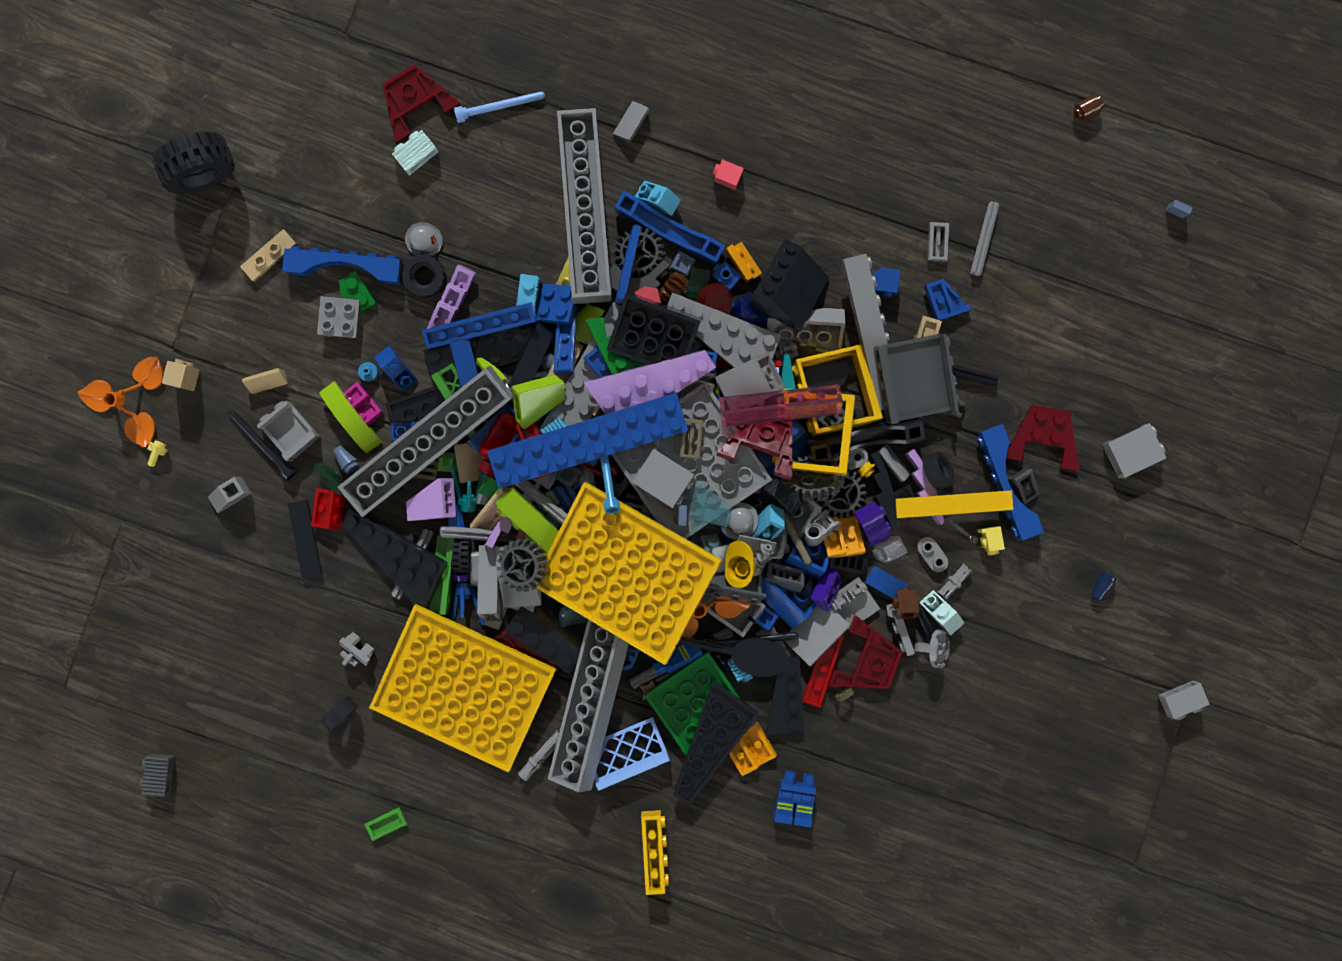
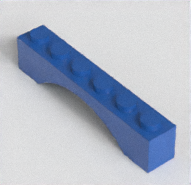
(685, 238)
(304, 262)
(995, 445)

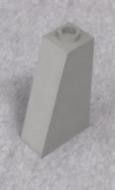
(489, 593)

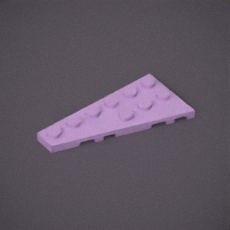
(648, 381)

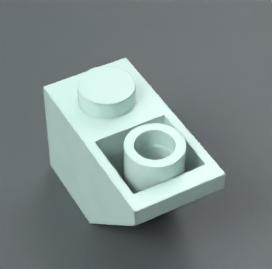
(942, 612)

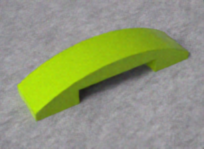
(349, 417)

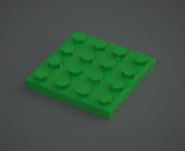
(682, 697)

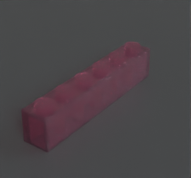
(780, 405)

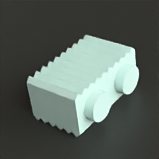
(414, 152)

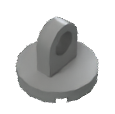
(937, 648)

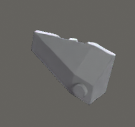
(821, 330)

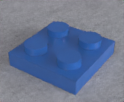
(555, 304)

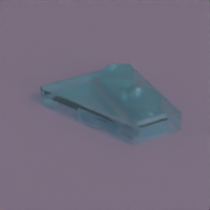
(708, 508)

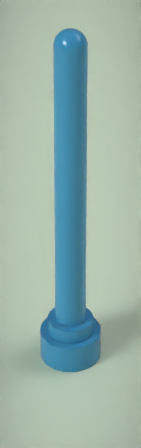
(611, 503)

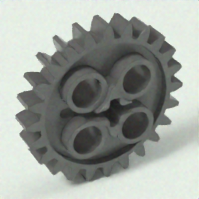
(813, 484)

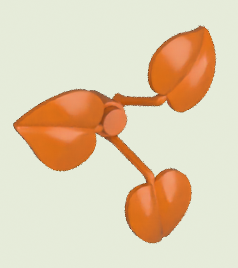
(100, 398)
(724, 607)

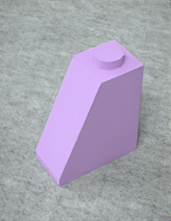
(433, 502)

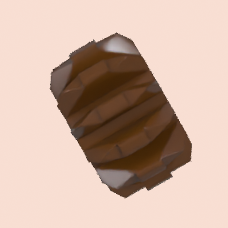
(675, 284)

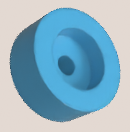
(372, 373)

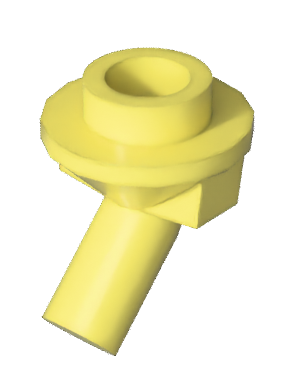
(157, 449)

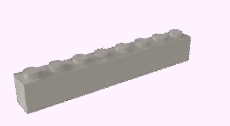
(866, 311)

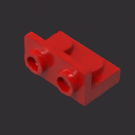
(328, 509)

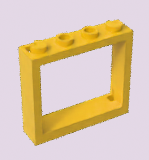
(864, 378)
(845, 447)

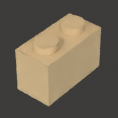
(181, 374)

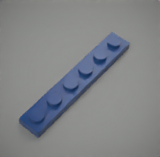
(479, 325)

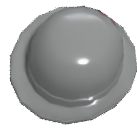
(423, 239)
(742, 521)

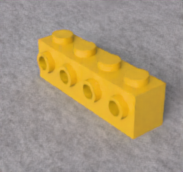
(653, 852)

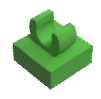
(445, 462)

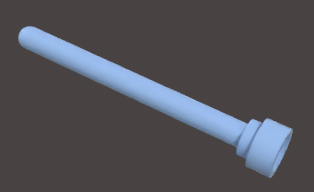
(463, 113)

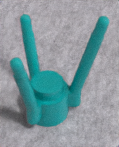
(468, 502)

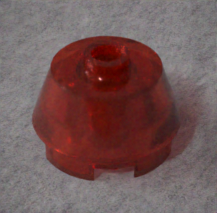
(716, 297)

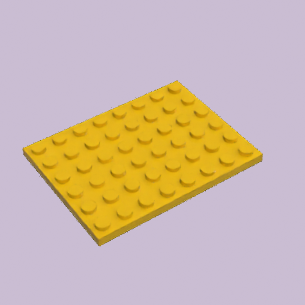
(627, 573)
(462, 688)

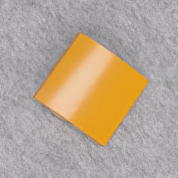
(845, 540)
(752, 750)

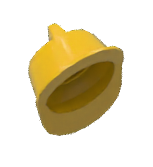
(739, 564)

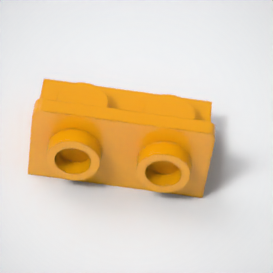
(743, 262)

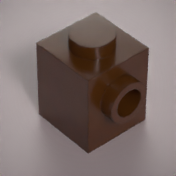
(905, 603)

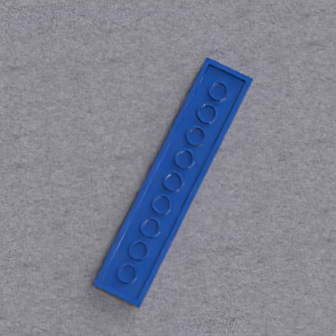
(587, 440)

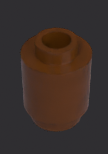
(1088, 107)

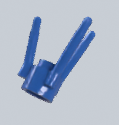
(463, 592)

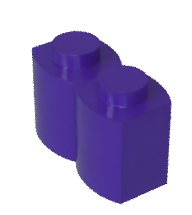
(873, 524)

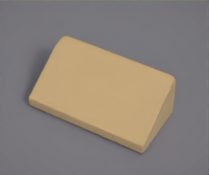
(265, 380)

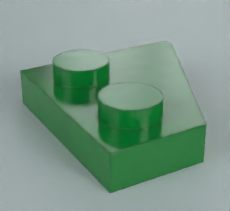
(354, 288)

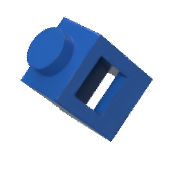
(730, 281)

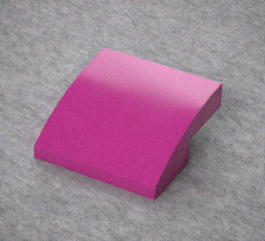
(363, 403)

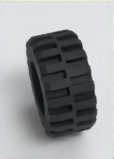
(193, 162)

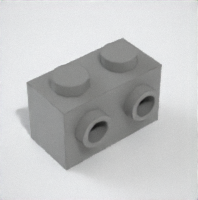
(1184, 700)

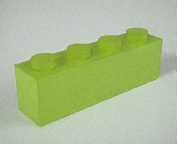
(528, 518)

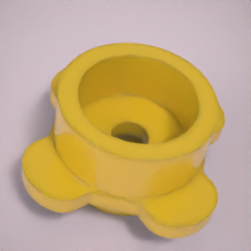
(866, 470)

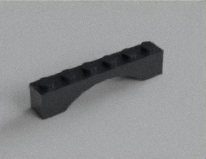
(828, 446)

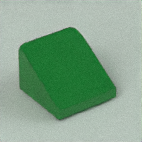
(488, 487)

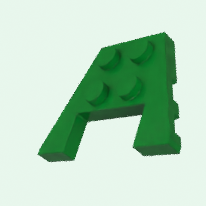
(614, 362)

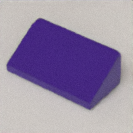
(827, 588)

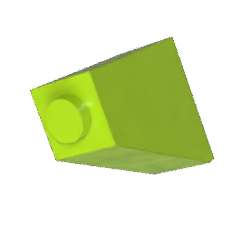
(536, 398)

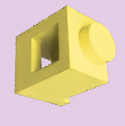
(991, 539)

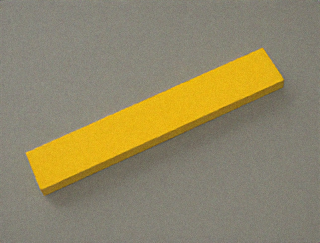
(954, 504)

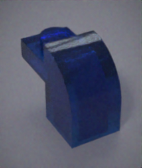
(747, 312)

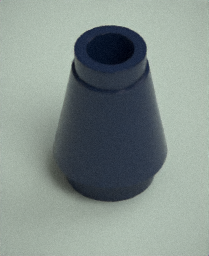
(1103, 585)

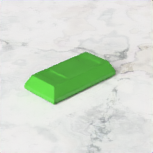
(385, 824)

